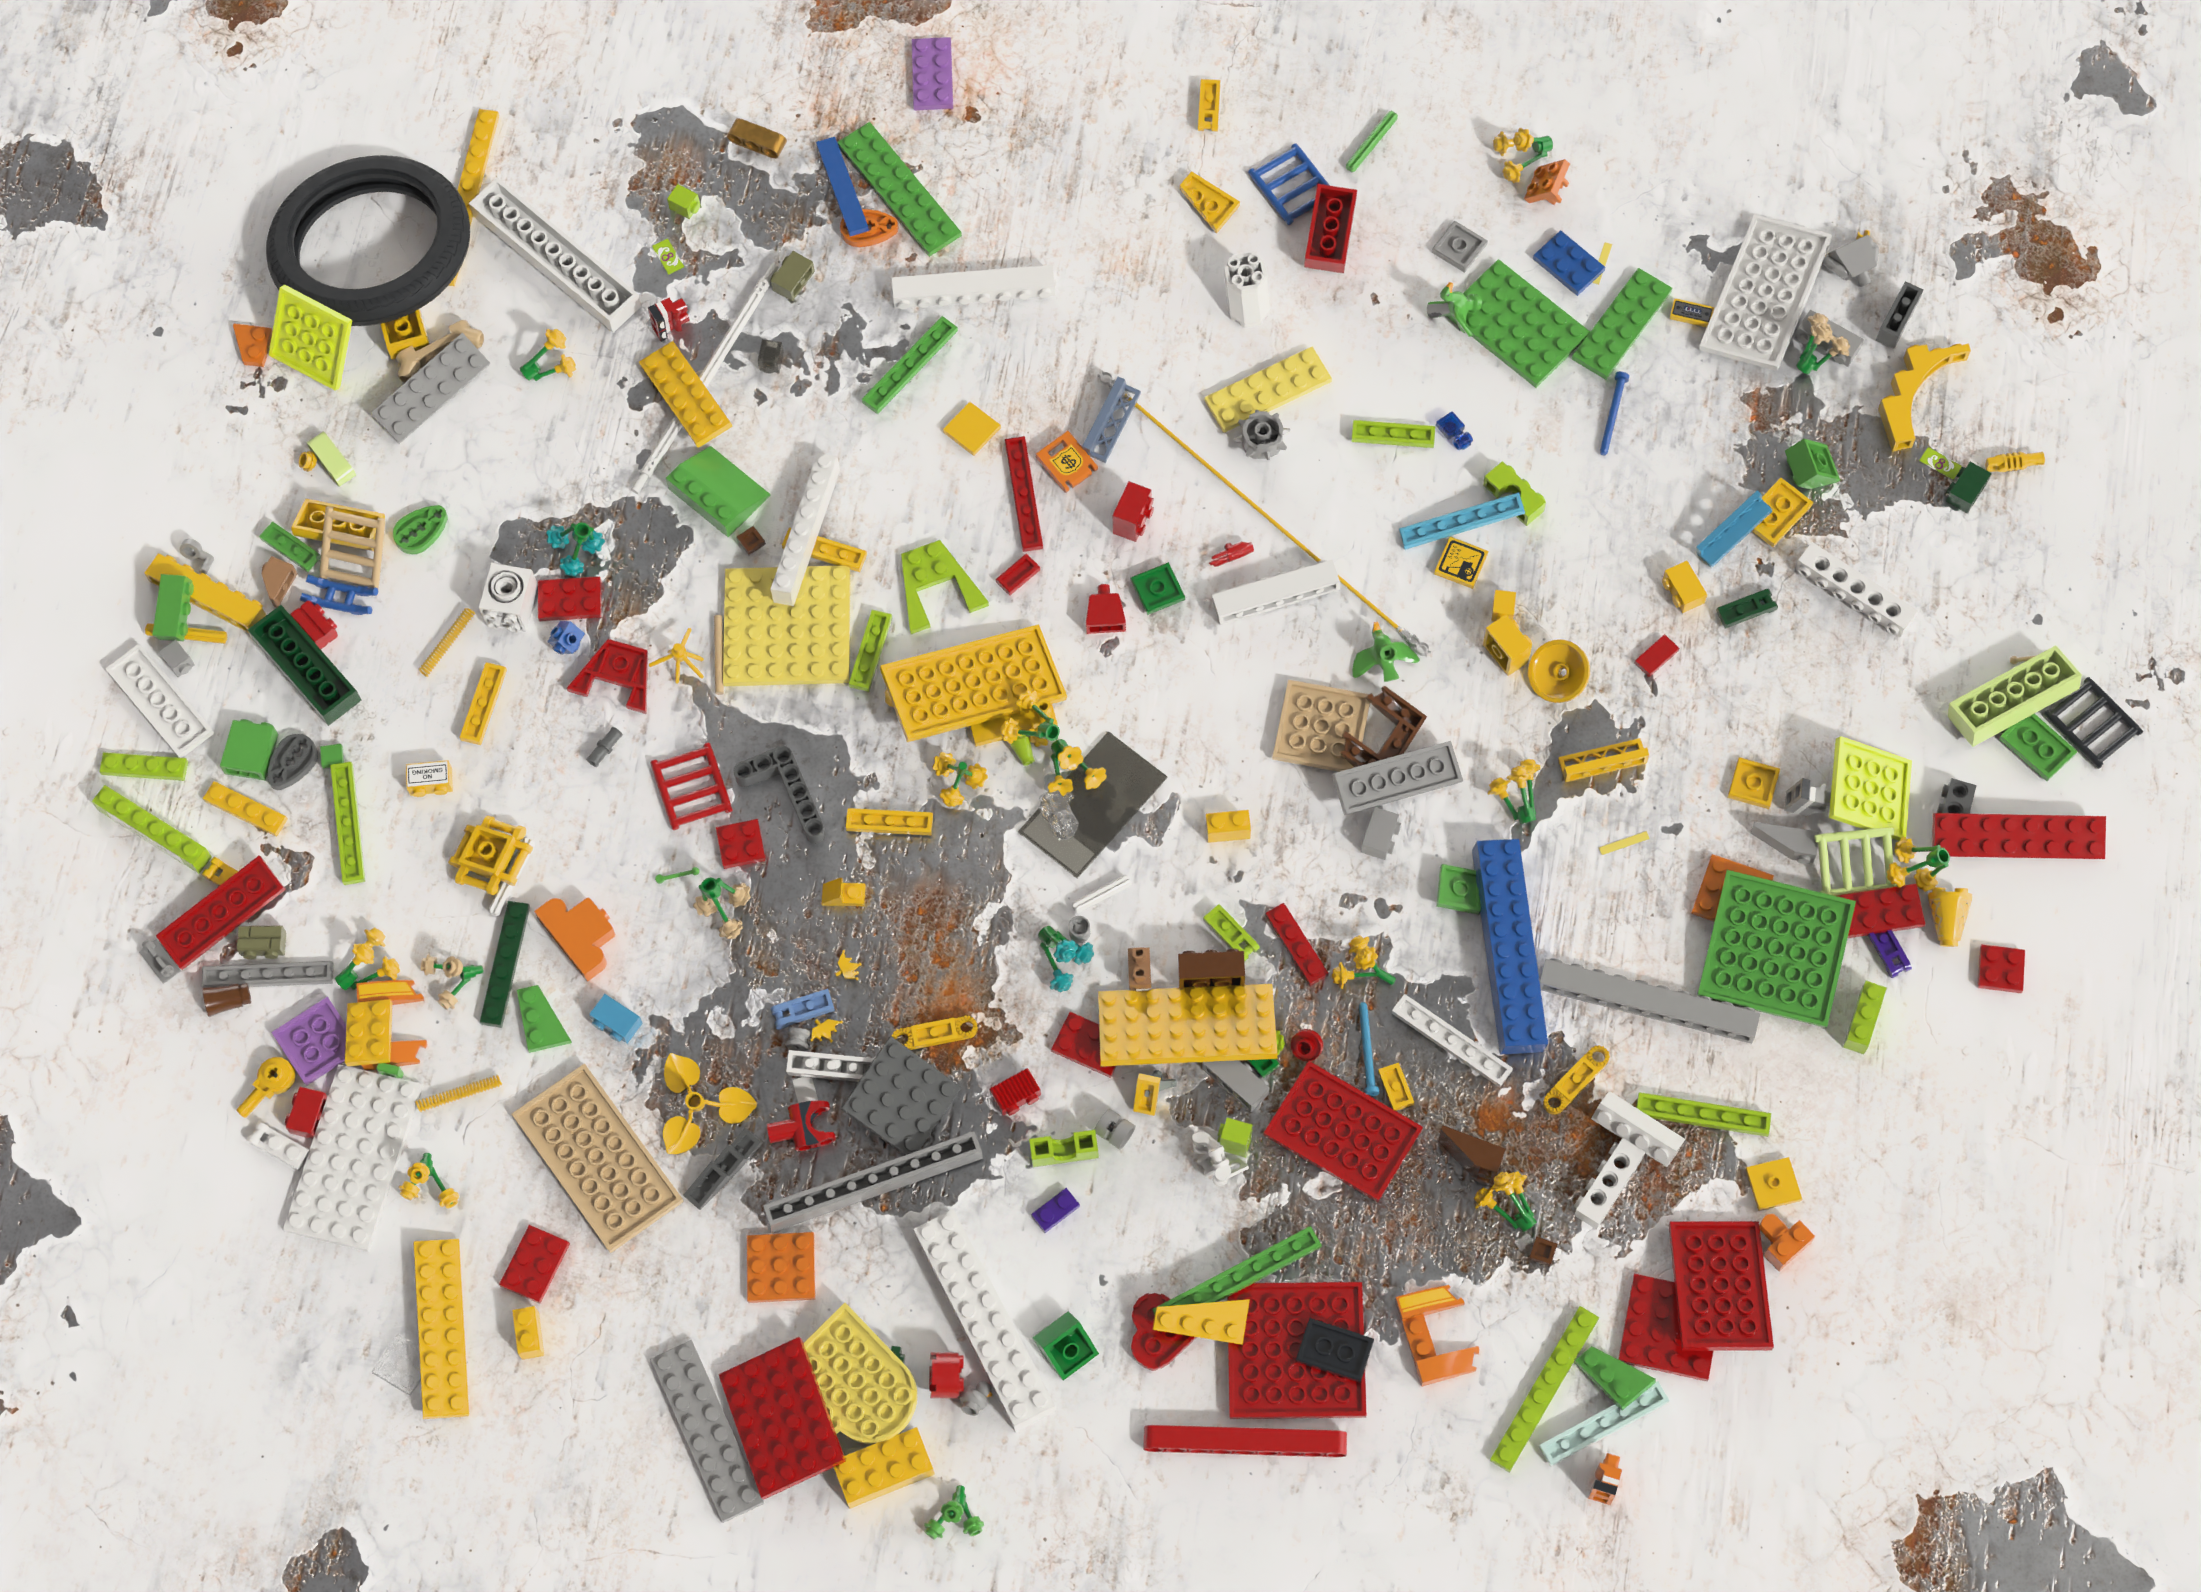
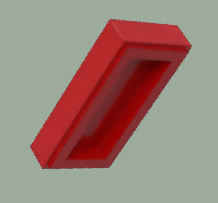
(1018, 574)
(1656, 655)

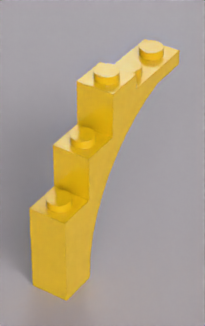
(1920, 364)

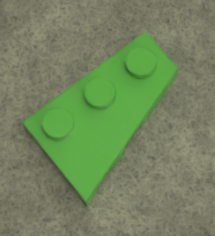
(539, 1021)
(1615, 1378)

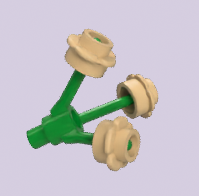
(454, 968)

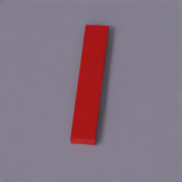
(1024, 494)

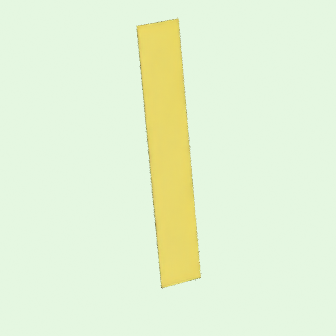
(1603, 259)
(1624, 843)

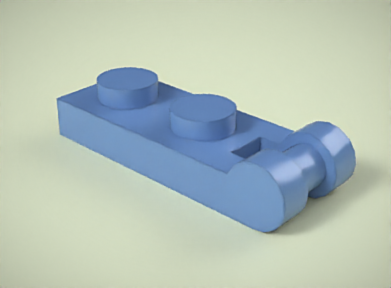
(802, 1008)

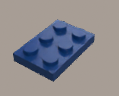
(1569, 263)

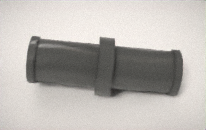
(604, 746)

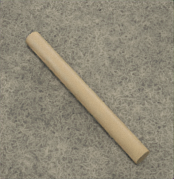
(718, 642)

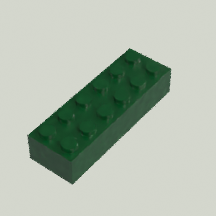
(304, 665)

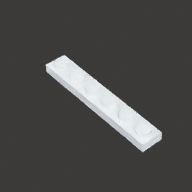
(1452, 1040)

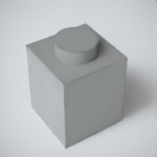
(177, 658)

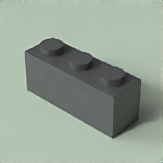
(1899, 315)

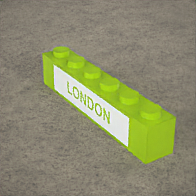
(151, 829)

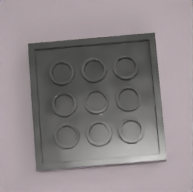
(900, 1097)

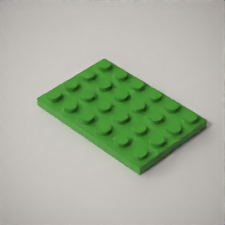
(1521, 324)

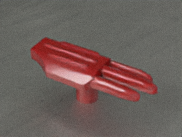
(1233, 552)

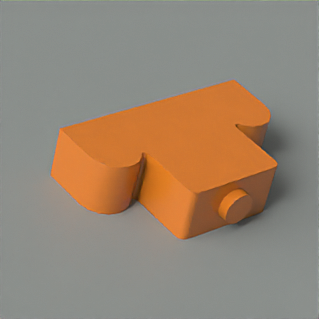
(578, 933)

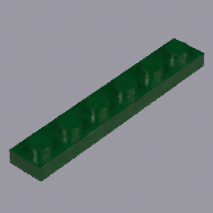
(505, 964)

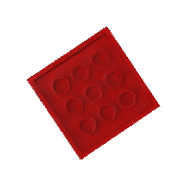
(1653, 1332)

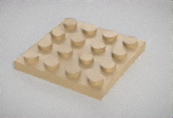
(1314, 725)

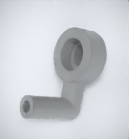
(192, 550)

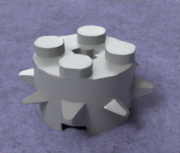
(1262, 435)

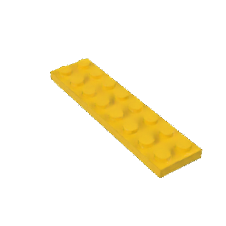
(441, 1329)

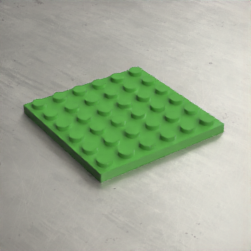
(1776, 948)

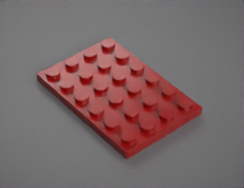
(1343, 1131)
(1720, 1286)
(781, 1418)

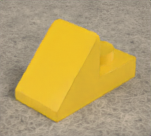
(843, 894)

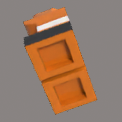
(1608, 1477)

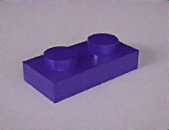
(1055, 1210)

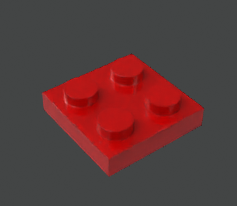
(740, 843)
(2001, 968)

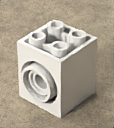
(508, 597)

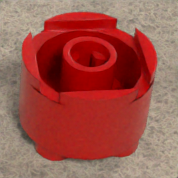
(944, 1375)

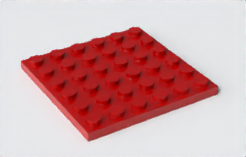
(1264, 1370)

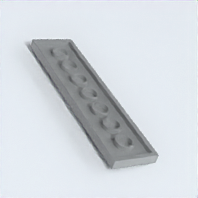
(707, 1431)

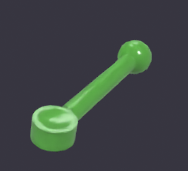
(660, 879)

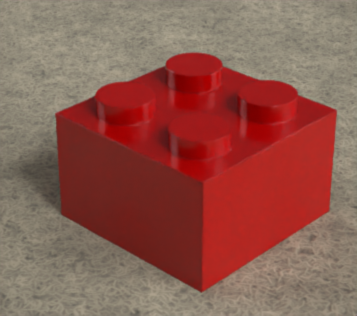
(1133, 511)

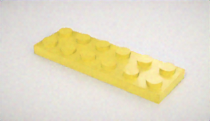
(1268, 388)

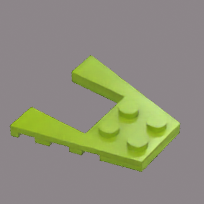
(931, 566)

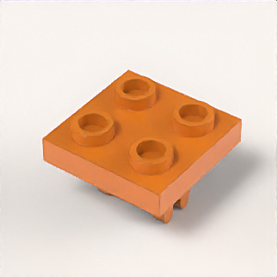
(1547, 182)

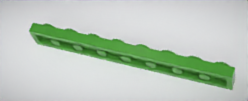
(1250, 1270)

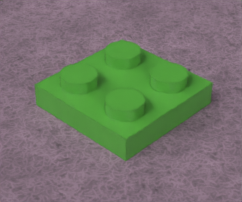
(1458, 889)

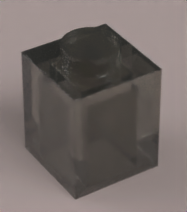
(770, 356)

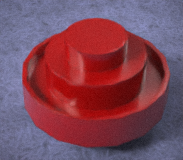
(1306, 1045)

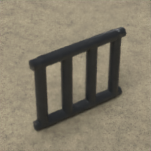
(2104, 699)

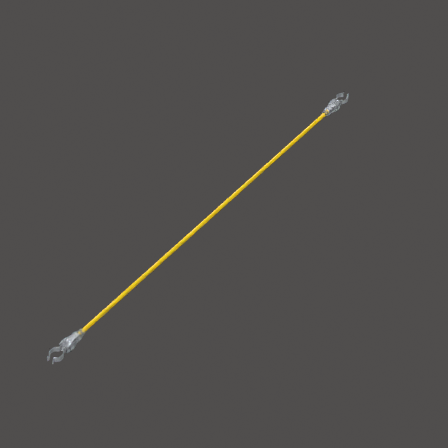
(1410, 638)

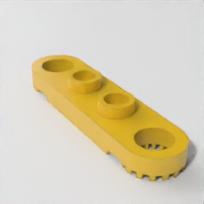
(936, 1032)
(1576, 1079)

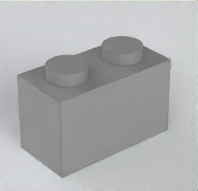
(1380, 833)

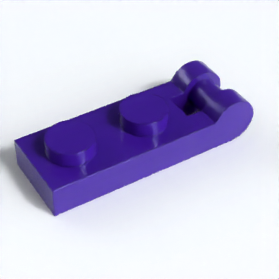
(1889, 949)

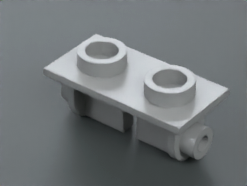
(159, 960)

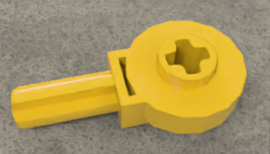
(267, 1084)

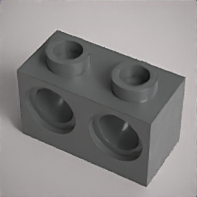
(1957, 804)

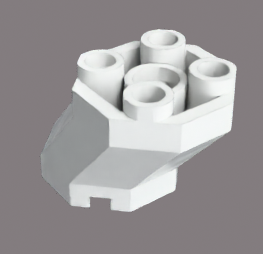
(1247, 289)

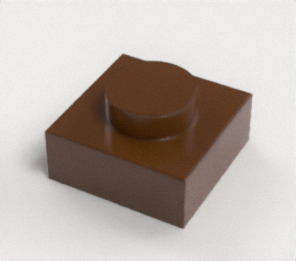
(750, 540)
(1543, 1251)

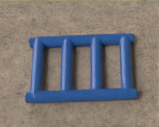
(1266, 188)

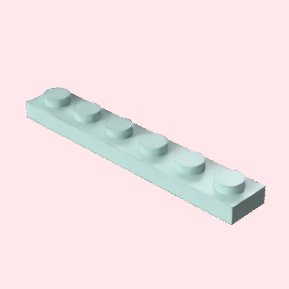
(1602, 1425)

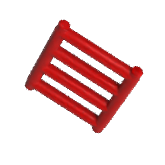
(669, 803)

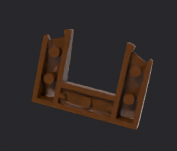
(1407, 724)

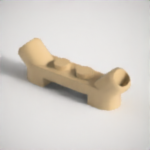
(411, 360)

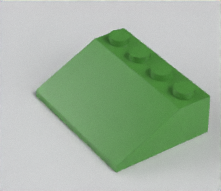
(717, 490)

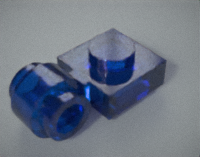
(1451, 427)

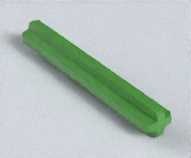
(1371, 141)

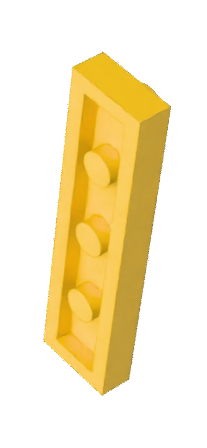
(835, 553)
(483, 703)
(245, 808)
(889, 821)

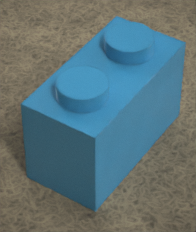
(615, 1019)

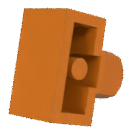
(1785, 1242)

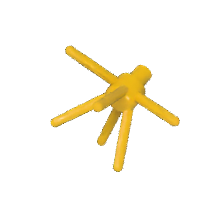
(680, 654)

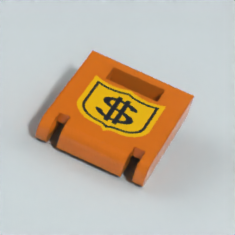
(1068, 464)

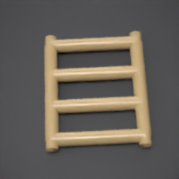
(376, 543)

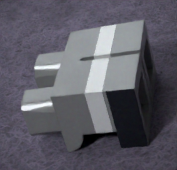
(1806, 799)

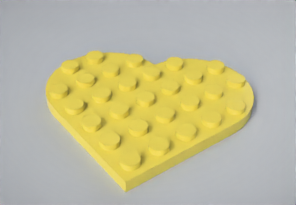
(860, 1379)

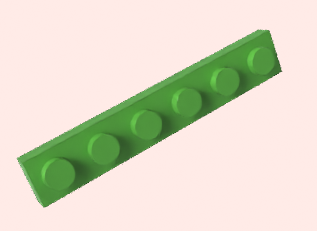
(909, 365)

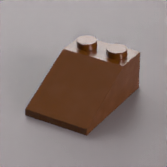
(1475, 1155)

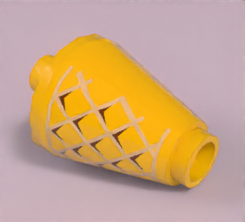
(1949, 914)

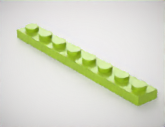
(1544, 1389)

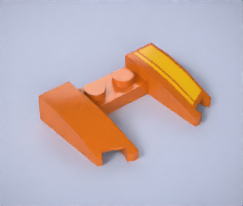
(399, 992)
(1429, 1366)

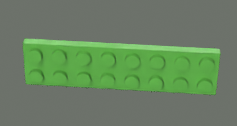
(899, 189)

